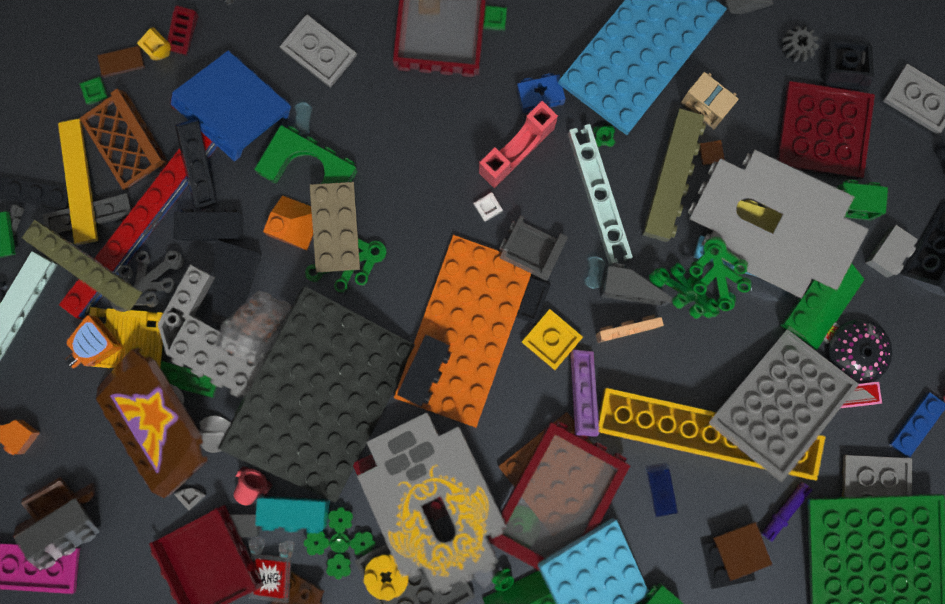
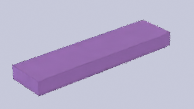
(584, 393)

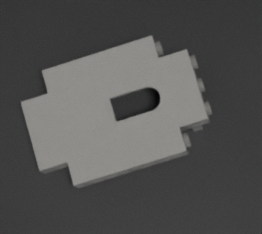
(810, 237)

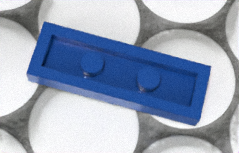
(918, 425)

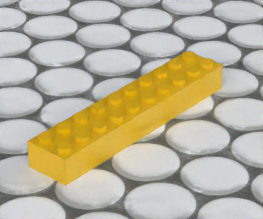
(683, 430)

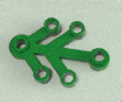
(365, 255)
(720, 271)
(704, 306)

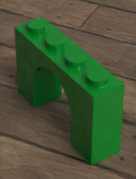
(289, 145)

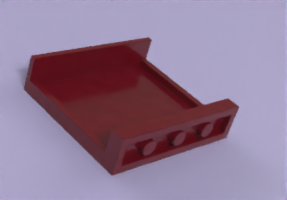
(206, 561)

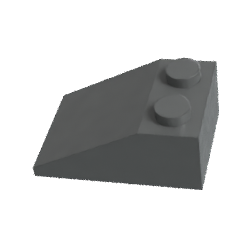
(629, 286)

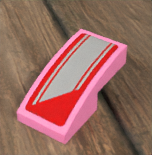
(864, 395)

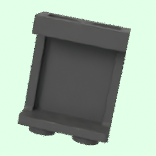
(531, 249)

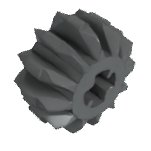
(808, 43)

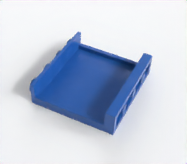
(230, 104)

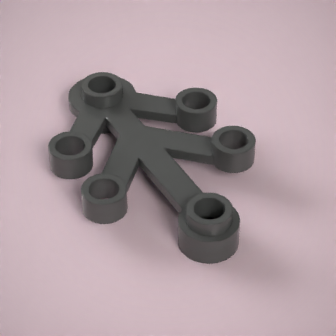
(145, 282)

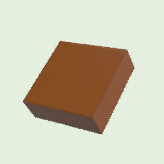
(711, 152)

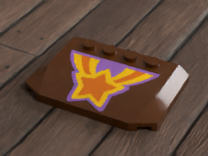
(151, 423)

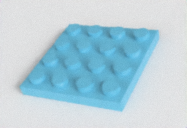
(595, 570)

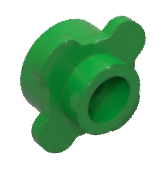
(608, 131)
(503, 580)

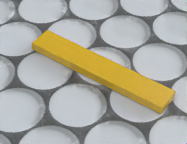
(78, 182)

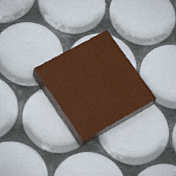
(742, 551)

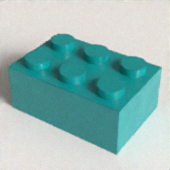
(292, 513)

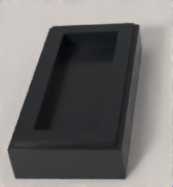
(533, 301)

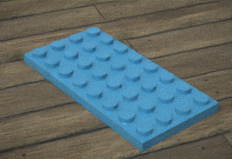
(638, 56)

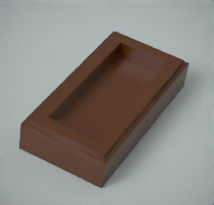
(121, 61)

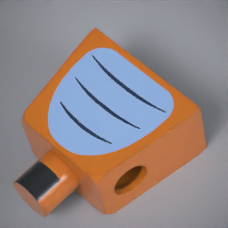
(91, 343)

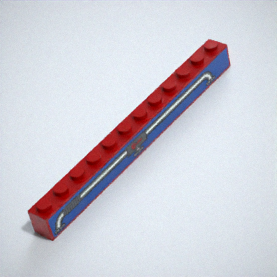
(134, 229)

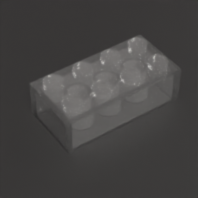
(253, 327)

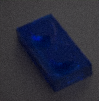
(662, 493)

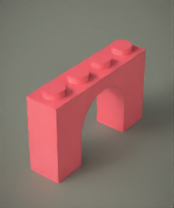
(499, 164)

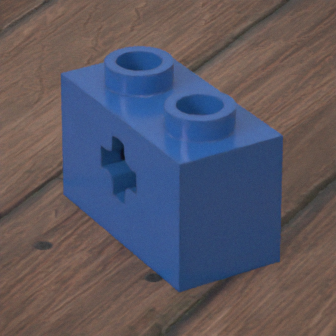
(530, 98)

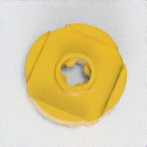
(374, 582)

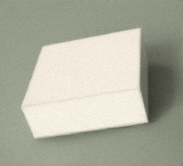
(488, 207)

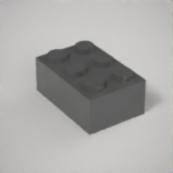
(57, 535)

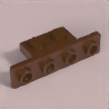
(49, 499)

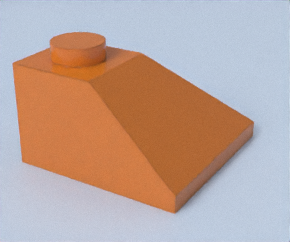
(290, 223)

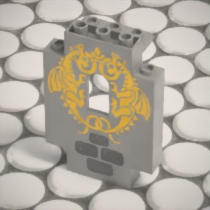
(415, 469)

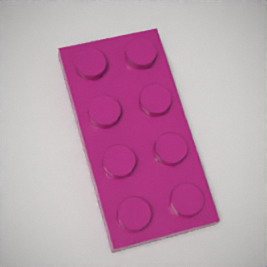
(21, 575)

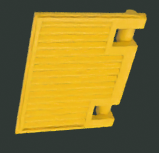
(131, 332)

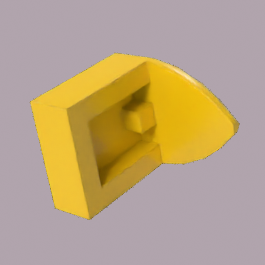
(155, 44)

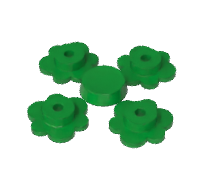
(339, 543)

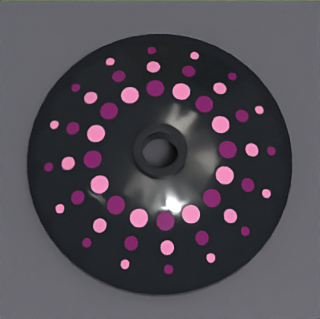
(848, 347)

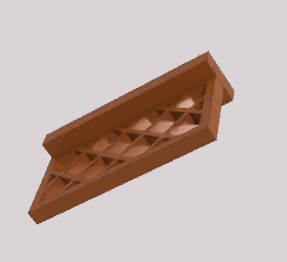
(135, 125)

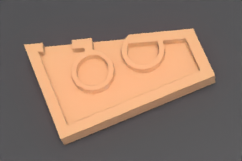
(629, 328)

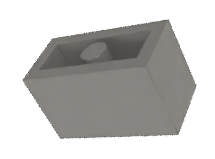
(892, 251)

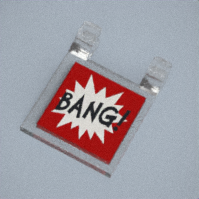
(272, 570)

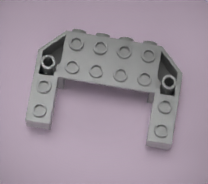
(194, 342)

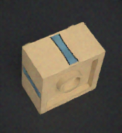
(709, 99)

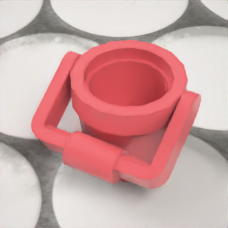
(250, 486)

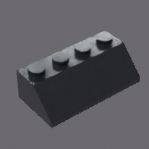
(928, 261)

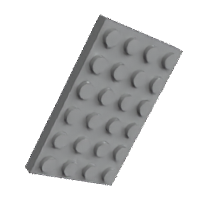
(783, 405)

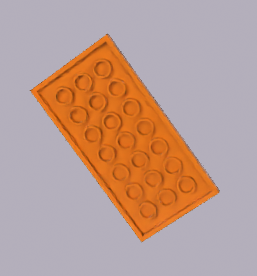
(473, 315)

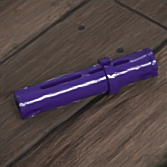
(781, 518)

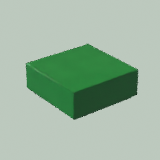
(495, 18)
(94, 90)

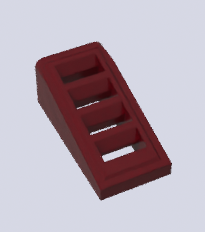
(191, 24)

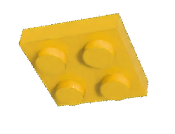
(552, 339)

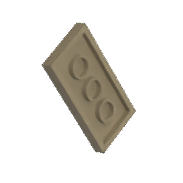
(334, 227)

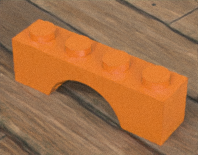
(17, 436)

